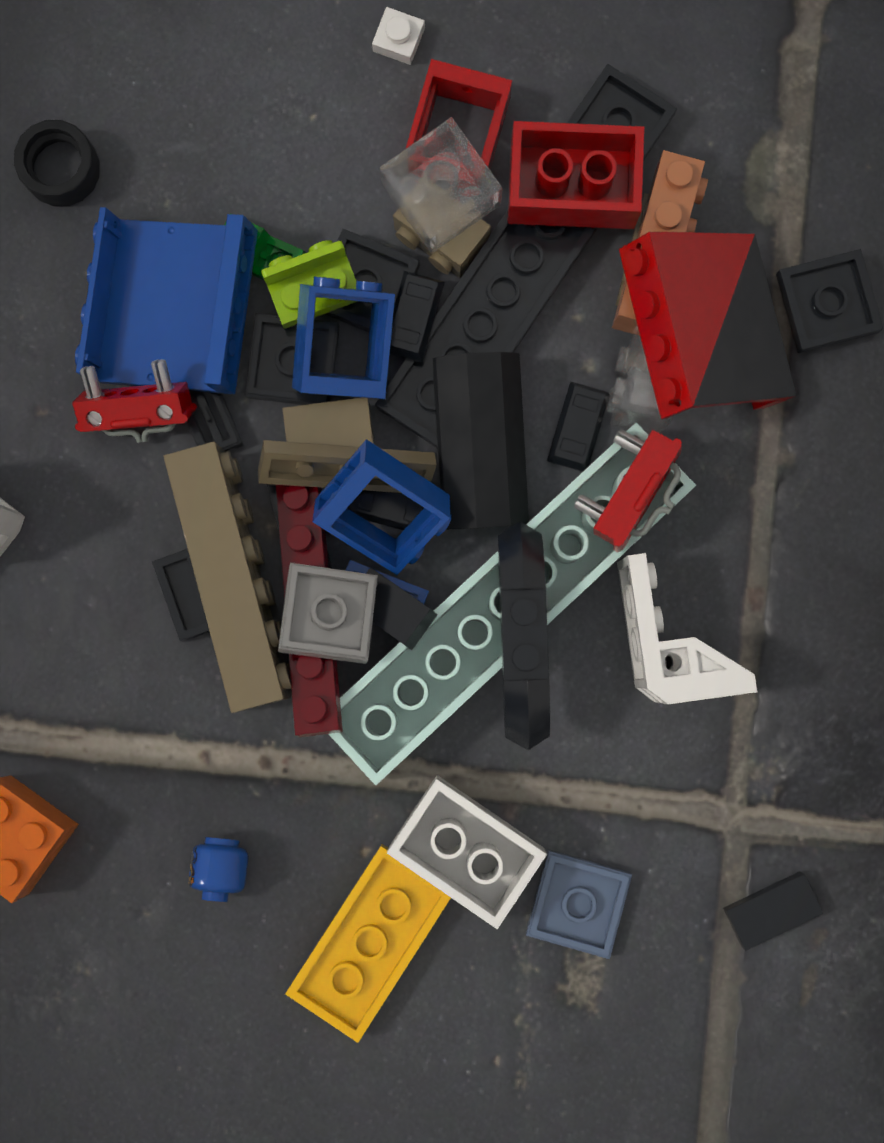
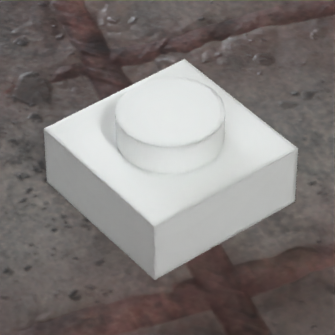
(398, 35)

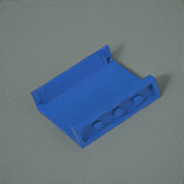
(169, 297)

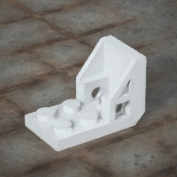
(696, 668)

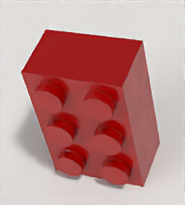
(576, 175)

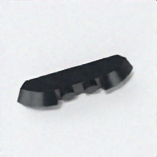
(524, 636)

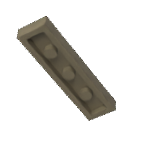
(318, 464)

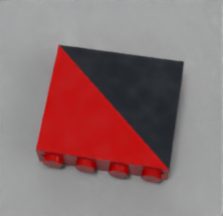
(706, 320)

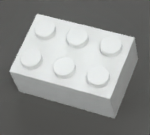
(467, 851)

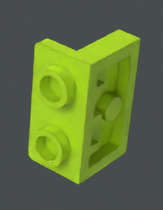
(287, 273)

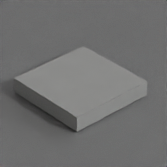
(328, 613)

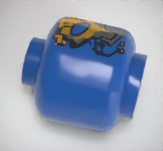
(218, 868)

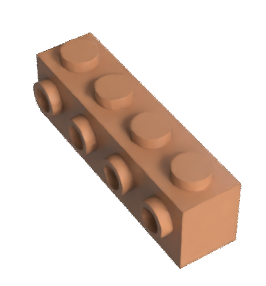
(668, 209)

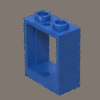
(375, 380)
(394, 554)

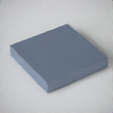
(578, 904)

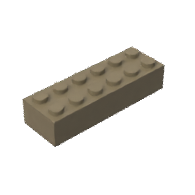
(229, 575)

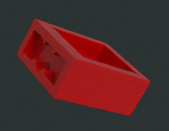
(467, 87)

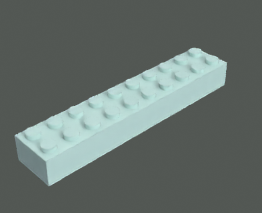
(461, 650)

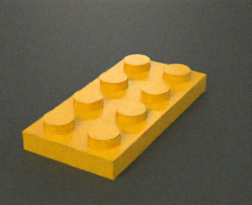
(368, 945)

